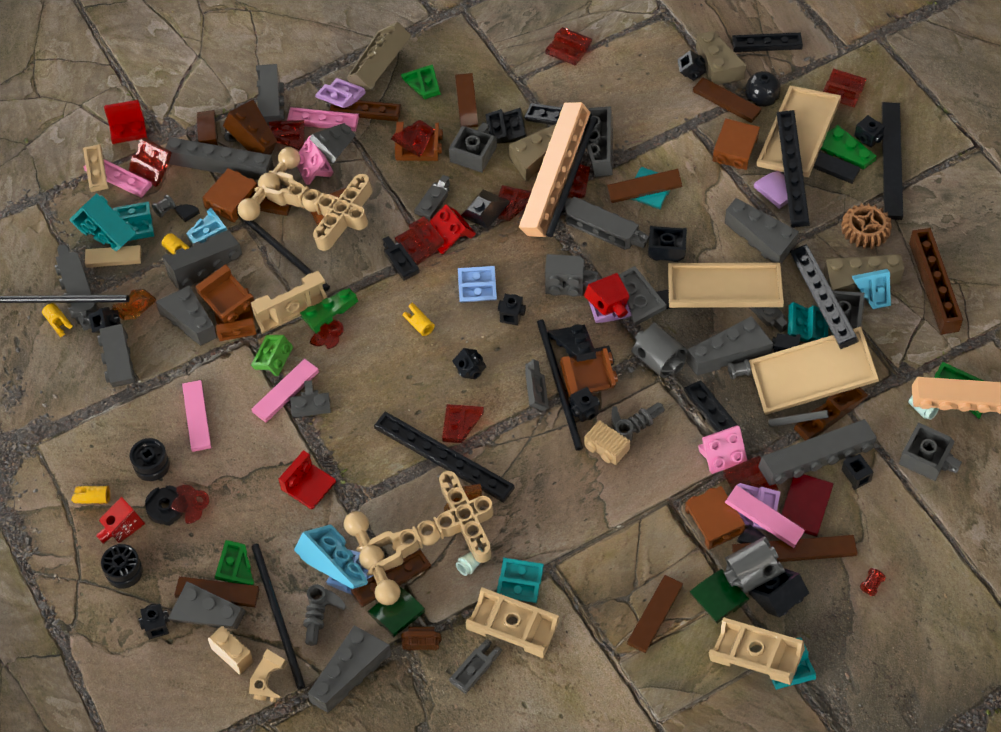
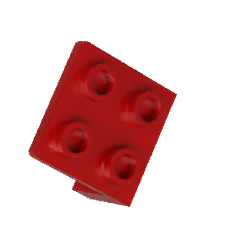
(125, 121)
(451, 227)
(306, 481)

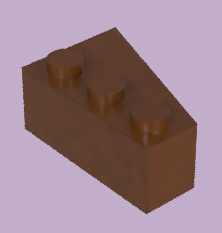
(250, 128)

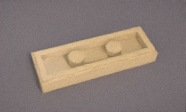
(95, 168)
(108, 257)

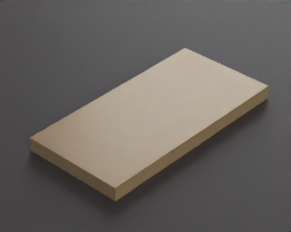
(813, 117)
(724, 285)
(811, 372)

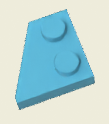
(206, 228)
(876, 287)

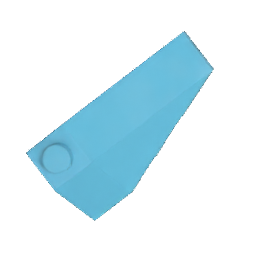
(326, 551)

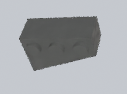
(269, 93)
(188, 314)
(116, 355)
(204, 608)

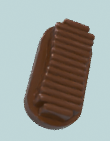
(421, 638)

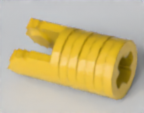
(173, 243)
(56, 318)
(419, 320)
(91, 495)

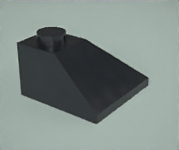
(485, 208)

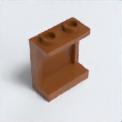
(735, 144)
(431, 151)
(228, 193)
(225, 295)
(241, 327)
(592, 373)
(714, 517)

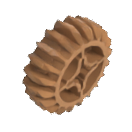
(874, 233)

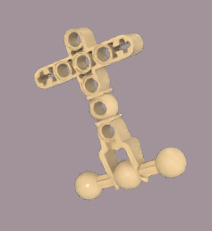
(337, 212)
(373, 558)

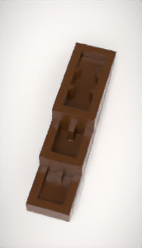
(837, 406)

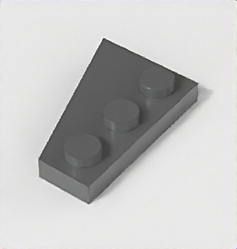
(333, 140)
(643, 299)

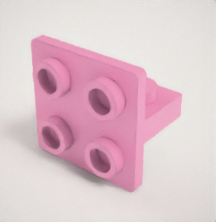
(313, 162)
(723, 449)

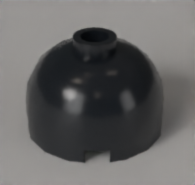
(763, 88)

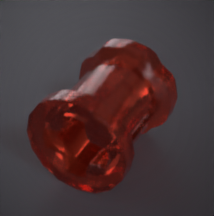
(872, 582)

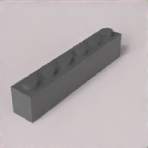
(218, 158)
(817, 452)

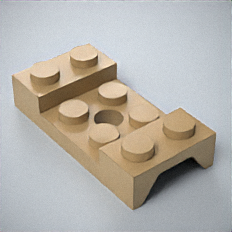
(287, 306)
(531, 632)
(777, 658)

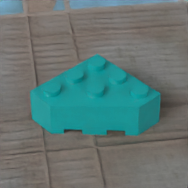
(103, 222)

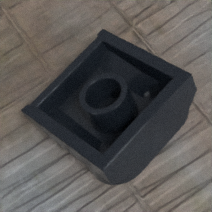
(667, 243)

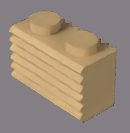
(606, 443)
(231, 650)

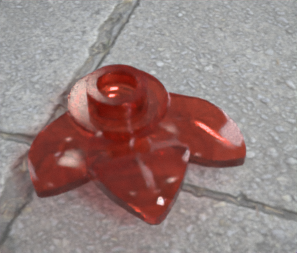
(327, 336)
(187, 503)

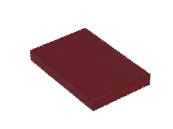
(807, 503)

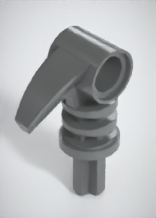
(637, 422)
(316, 609)

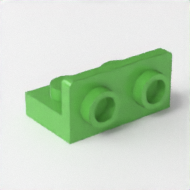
(272, 354)

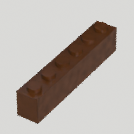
(935, 281)

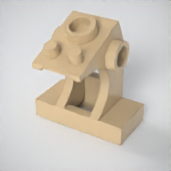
(267, 665)

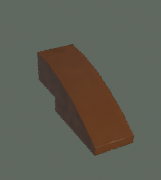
(466, 100)
(207, 127)

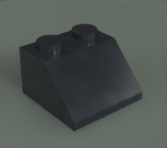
(780, 593)

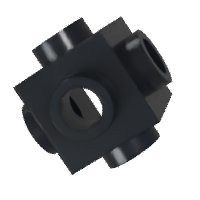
(692, 65)
(869, 131)
(511, 309)
(103, 318)
(469, 363)
(584, 404)
(154, 621)

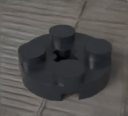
(154, 508)

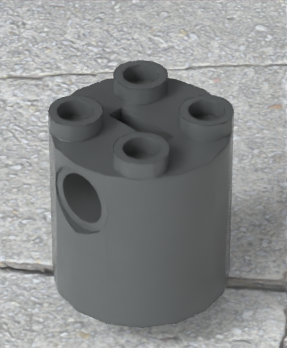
(659, 351)
(753, 565)

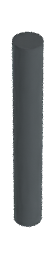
(798, 418)

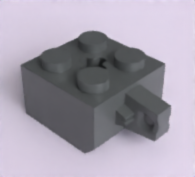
(473, 147)
(567, 275)
(929, 453)

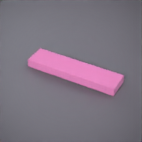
(322, 118)
(126, 179)
(286, 388)
(196, 416)
(764, 516)

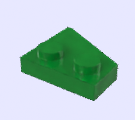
(423, 81)
(234, 564)

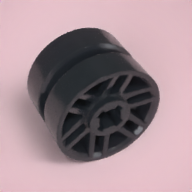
(149, 459)
(121, 566)

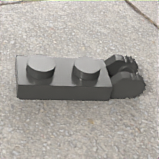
(474, 667)

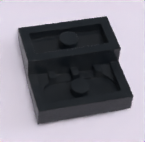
(507, 126)

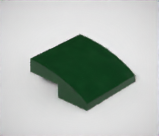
(718, 596)
(399, 615)

